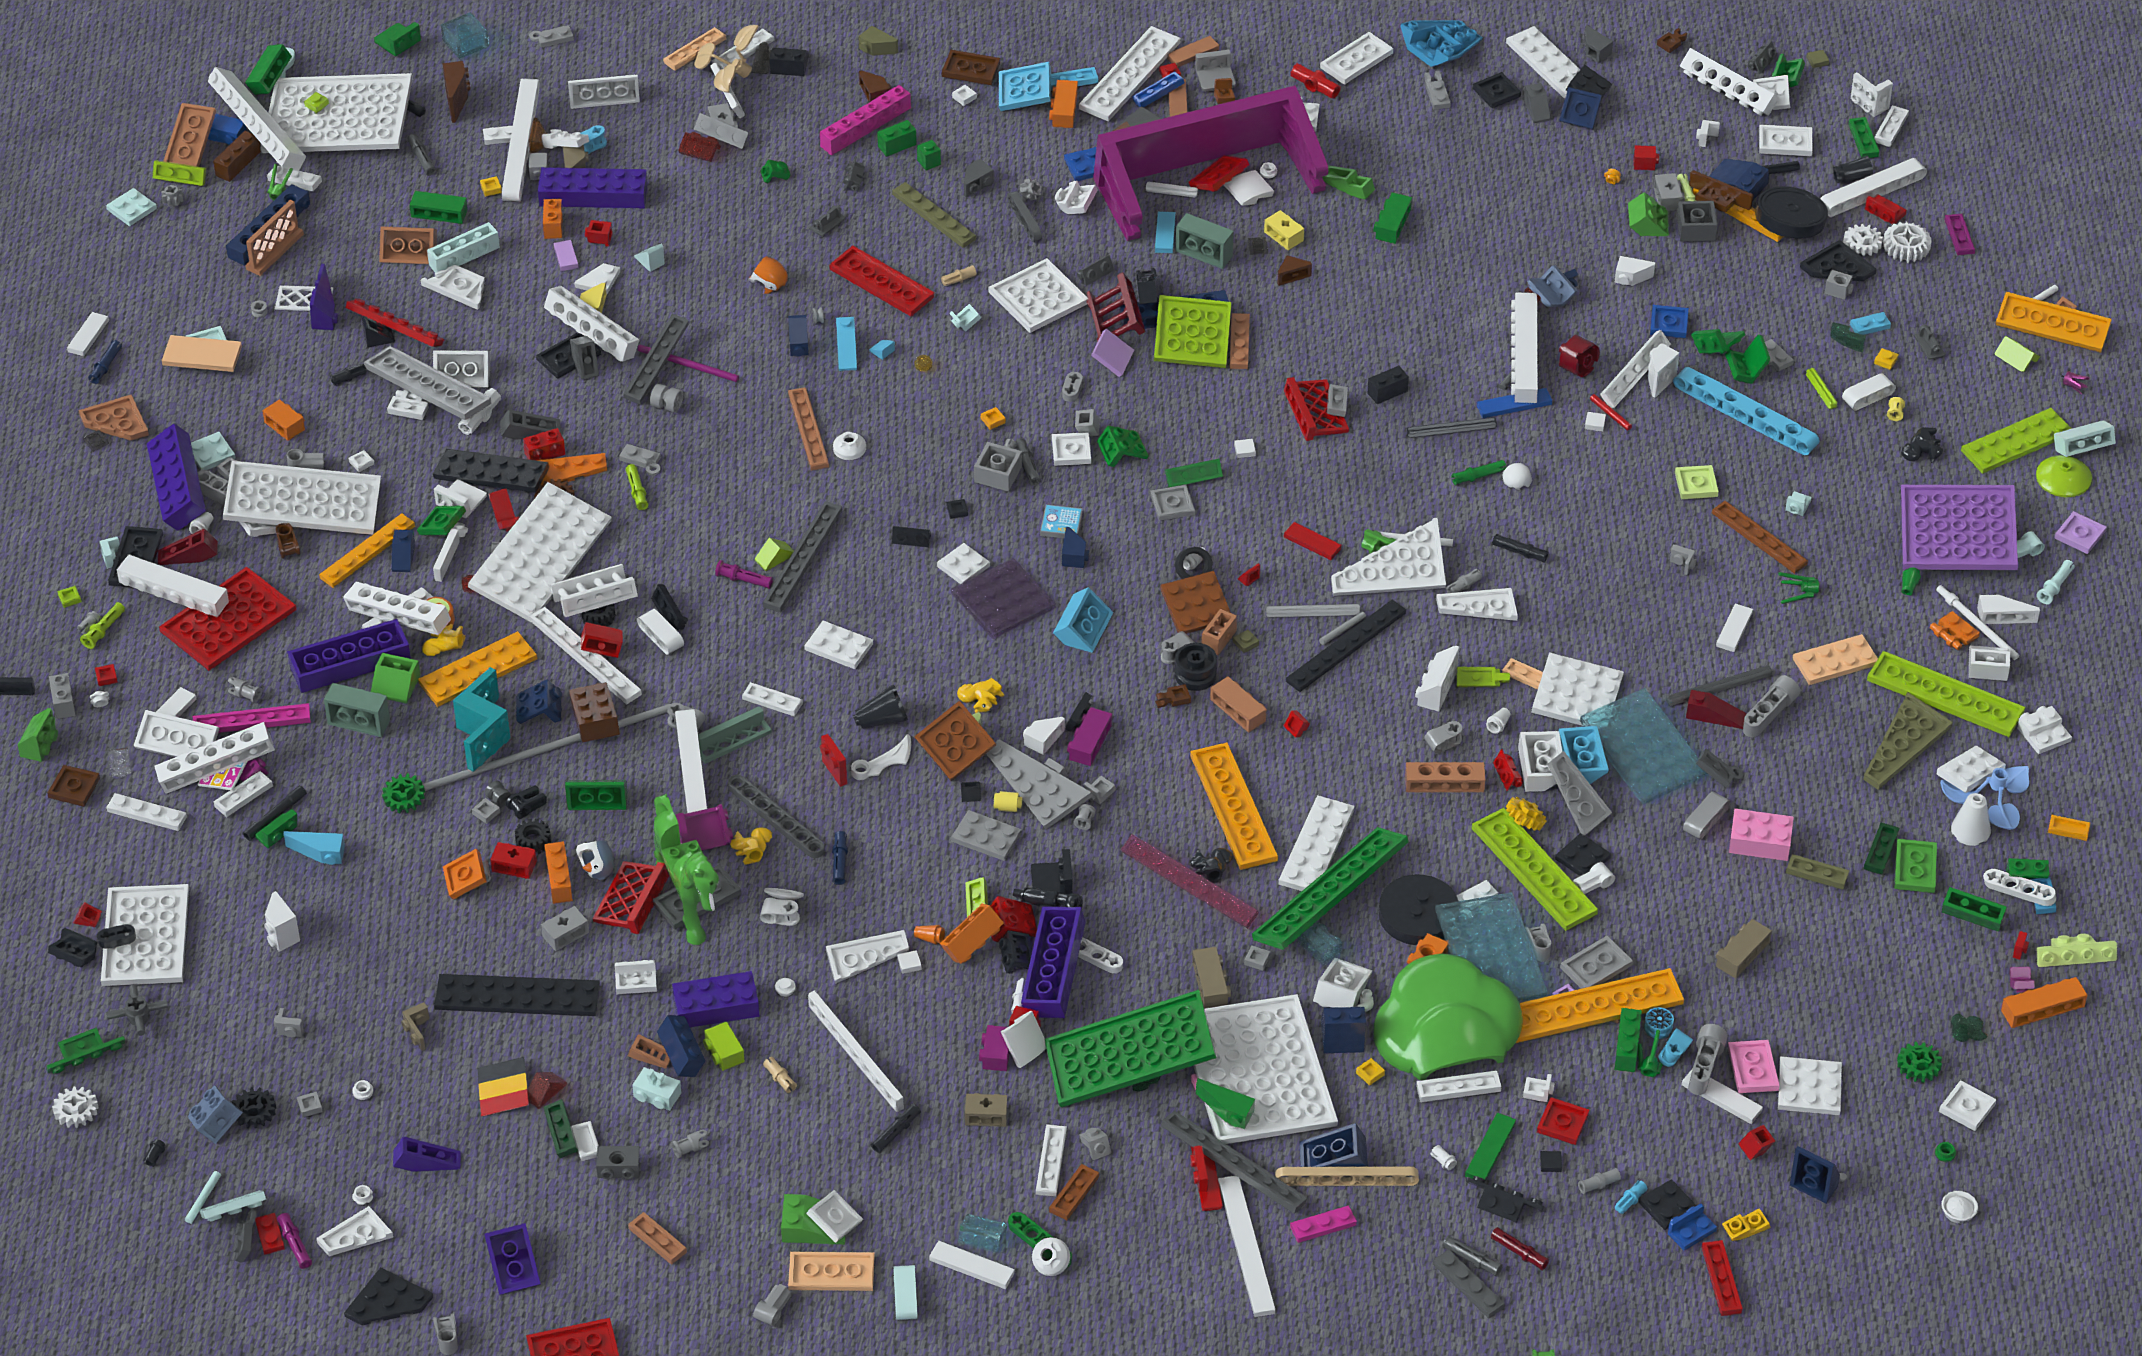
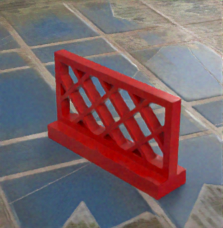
(1302, 409)
(640, 910)

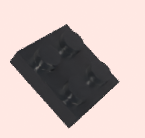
(1496, 90)
(1582, 855)
(1666, 1203)

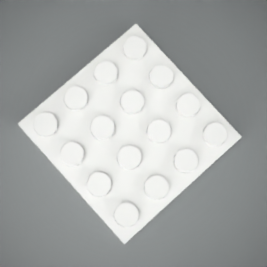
(1038, 295)
(1574, 688)

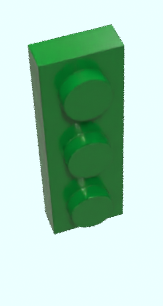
(1863, 137)
(1193, 473)

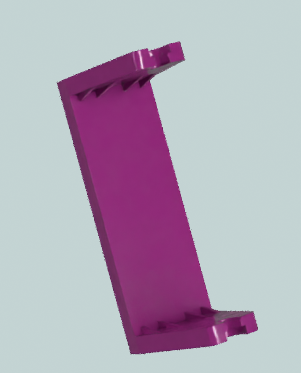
(1202, 137)

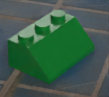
(596, 794)

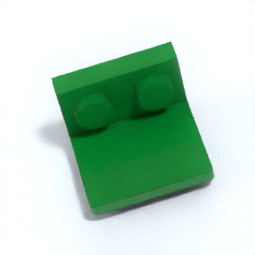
(1118, 442)

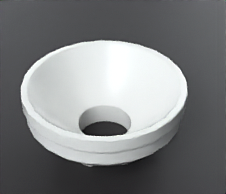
(849, 450)
(1059, 1260)

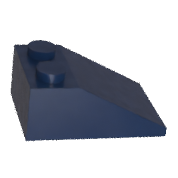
(1742, 175)
(1335, 1149)
(1814, 1175)

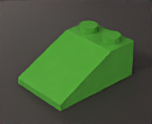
(798, 1226)

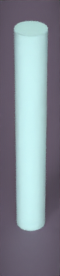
(202, 1197)

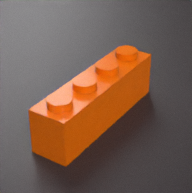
(2044, 1002)

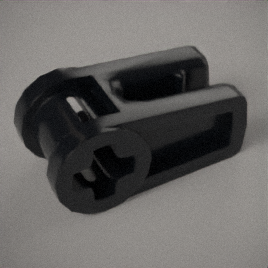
(526, 802)

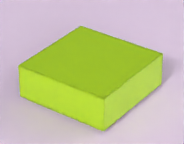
(69, 596)

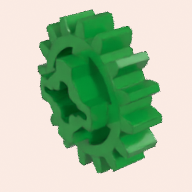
(403, 793)
(1919, 1062)

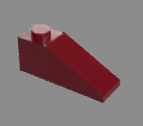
(190, 549)
(1711, 709)

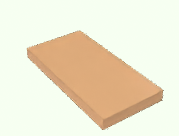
(201, 353)
(831, 1271)

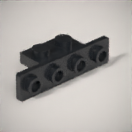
(1502, 1203)

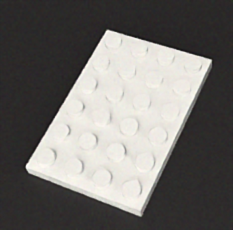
(160, 930)

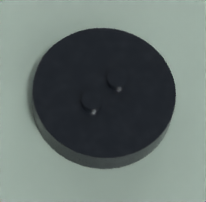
(1791, 212)
(1410, 905)

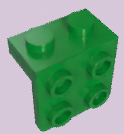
(399, 38)
(1714, 341)
(1748, 365)

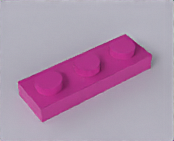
(1323, 1224)

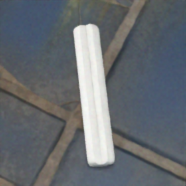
(1171, 189)

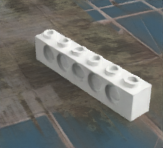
(1694, 60)
(591, 323)
(392, 605)
(214, 757)

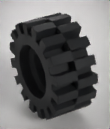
(600, 619)
(533, 828)

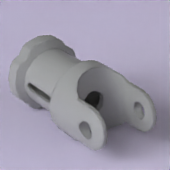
(243, 689)
(690, 1143)

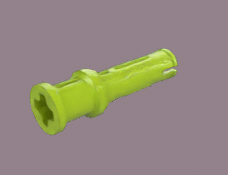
(97, 631)

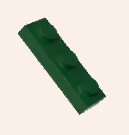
(1881, 848)
(560, 1128)

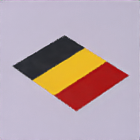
(502, 1086)

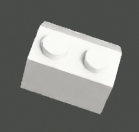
(1662, 368)
(280, 924)

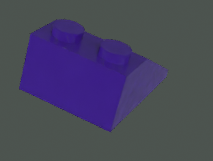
(512, 1259)

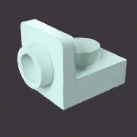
(1798, 503)
(108, 550)

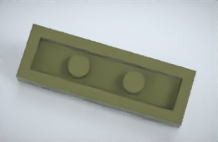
(1817, 871)

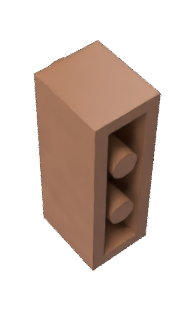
(1238, 704)

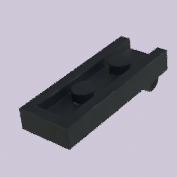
(668, 608)

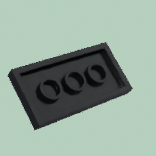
(139, 543)

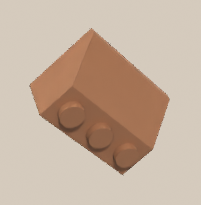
(406, 244)

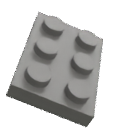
(986, 835)
(1596, 963)

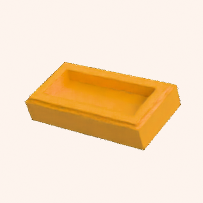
(2069, 827)

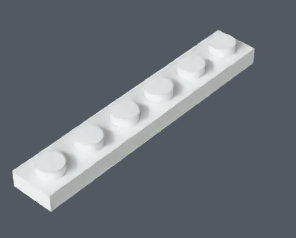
(1632, 371)

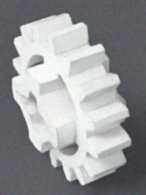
(1863, 239)
(75, 1107)

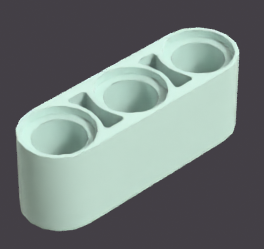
(905, 1292)

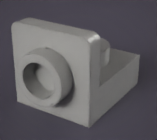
(1683, 556)

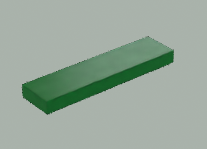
(1491, 1146)

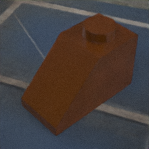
(873, 85)

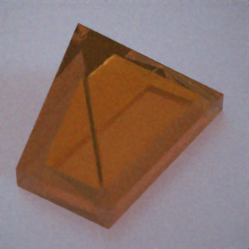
(535, 140)

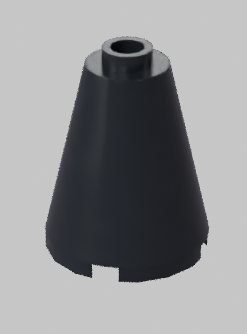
(881, 710)

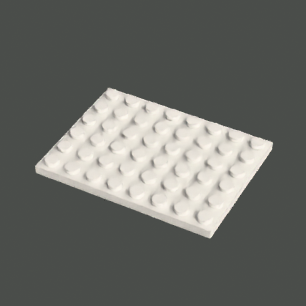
(360, 115)
(1269, 1056)

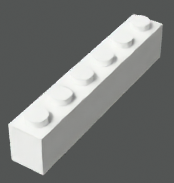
(172, 585)

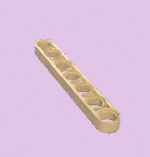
(1357, 1176)

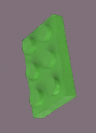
(1915, 865)

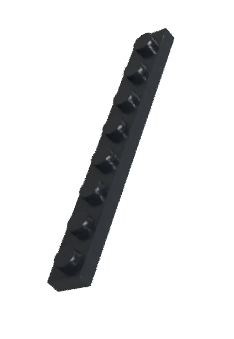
(1345, 645)

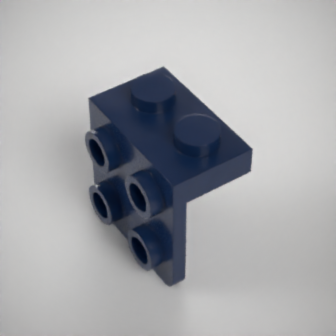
(537, 700)

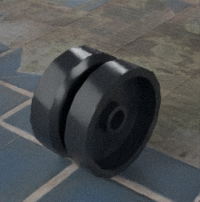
(1196, 666)

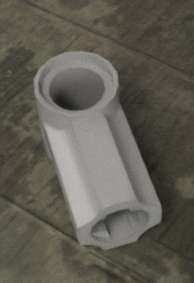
(297, 458)
(770, 1309)

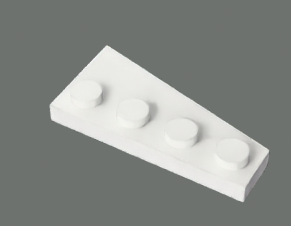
(862, 954)

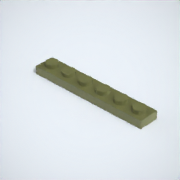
(934, 215)

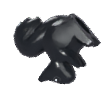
(1923, 442)
(1211, 866)

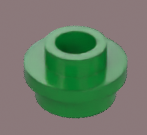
(1945, 1147)

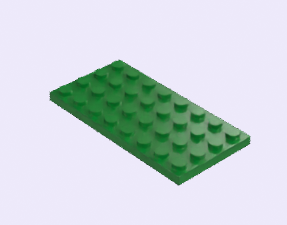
(1130, 1048)

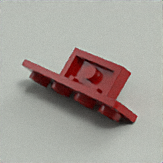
(1206, 1178)

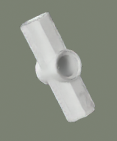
(469, 425)

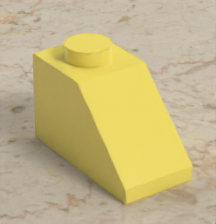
(595, 296)

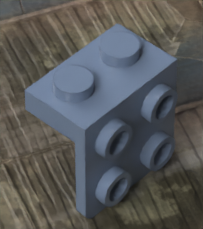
(1553, 287)

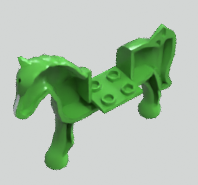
(687, 867)

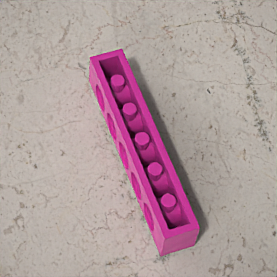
(865, 120)

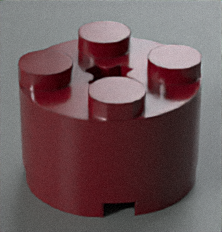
(1578, 356)

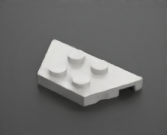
(457, 284)

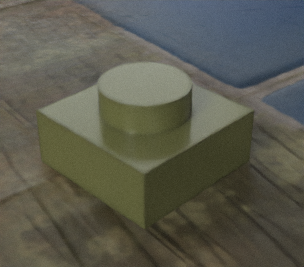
(1245, 641)

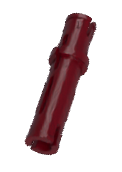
(1526, 1252)

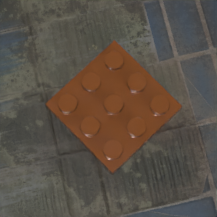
(1194, 601)
(955, 740)

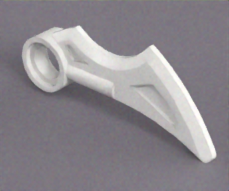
(897, 755)

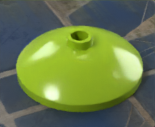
(2064, 476)

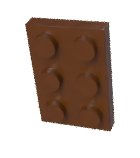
(970, 67)

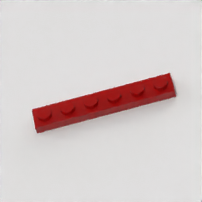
(400, 325)

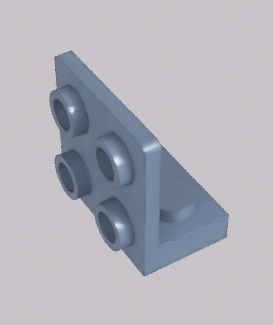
(214, 1114)

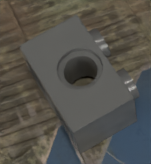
(618, 1162)

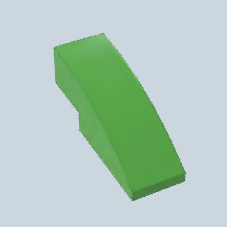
(1349, 182)

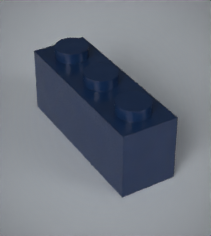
(681, 1046)

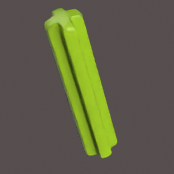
(1821, 388)

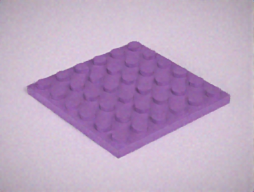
(1959, 527)

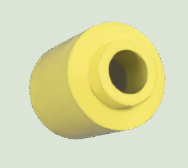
(1007, 801)

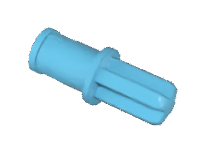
(1631, 1197)

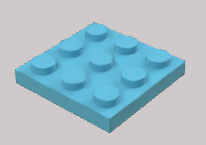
(1024, 86)

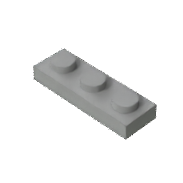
(720, 130)

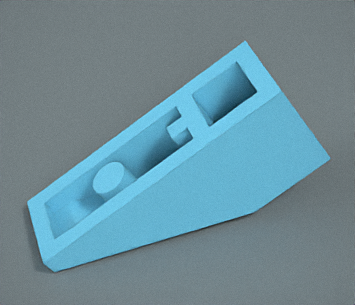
(846, 343)
(319, 846)

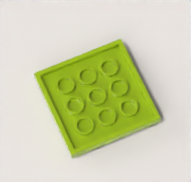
(1192, 331)

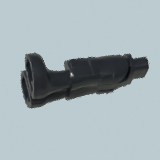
(1048, 898)

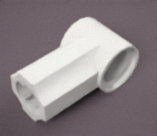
(1597, 877)

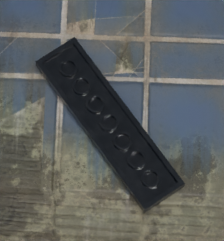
(517, 995)

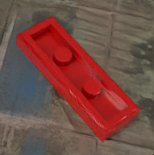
(1312, 541)

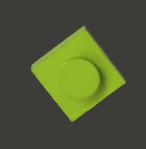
(316, 102)

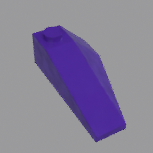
(322, 303)

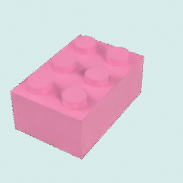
(1761, 834)

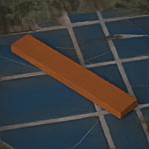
(1759, 537)

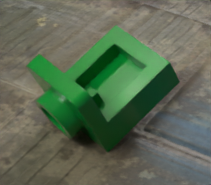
(775, 169)

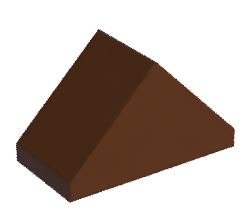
(1293, 270)

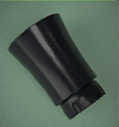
(1853, 170)

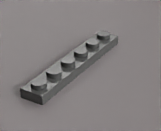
(656, 359)

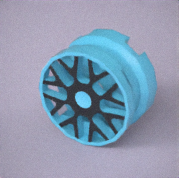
(1659, 1021)

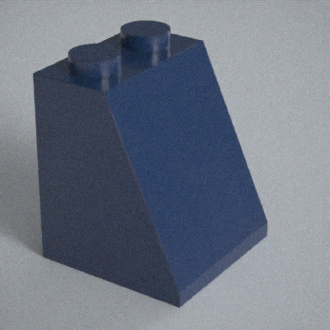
(1343, 1029)

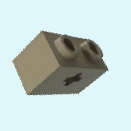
(986, 1110)

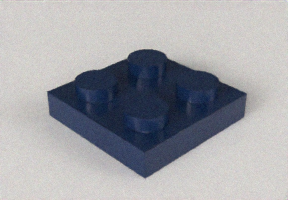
(1580, 108)

